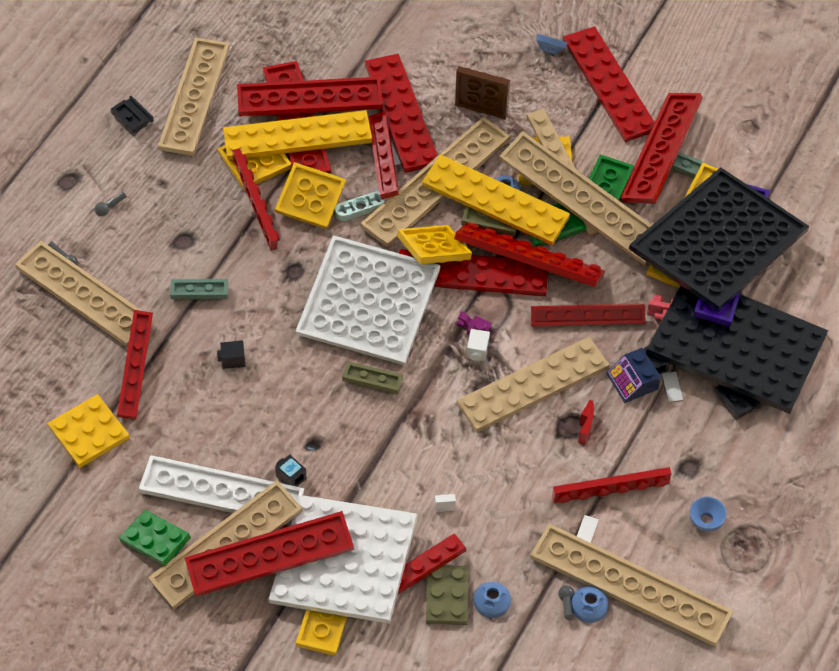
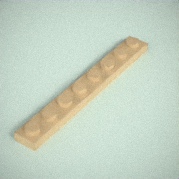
(549, 139)

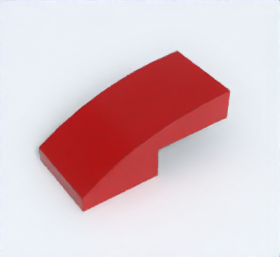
(586, 421)

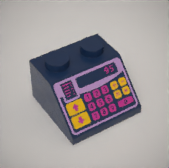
(634, 376)

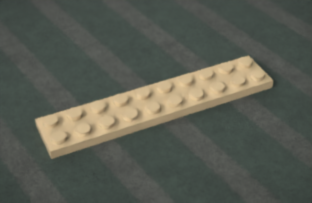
(575, 192)
(415, 200)
(632, 585)

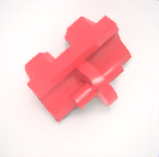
(657, 307)

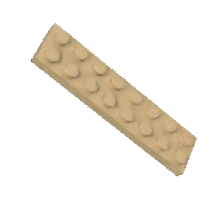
(194, 96)
(79, 290)
(532, 384)
(260, 515)

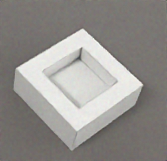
(445, 503)

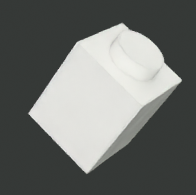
(478, 345)

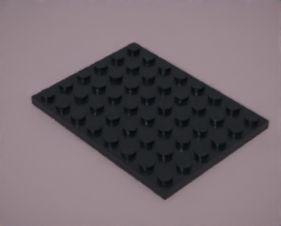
(719, 238)
(759, 355)

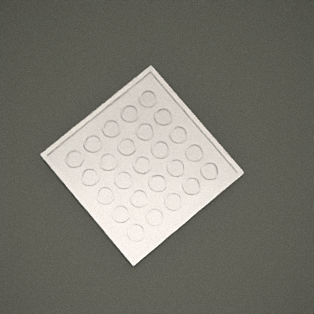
(368, 300)
(357, 581)

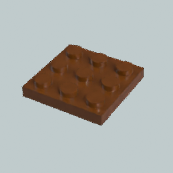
(482, 92)

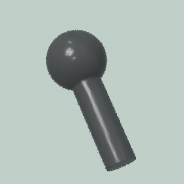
(102, 208)
(72, 258)
(566, 594)

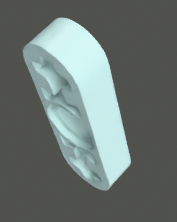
(345, 206)

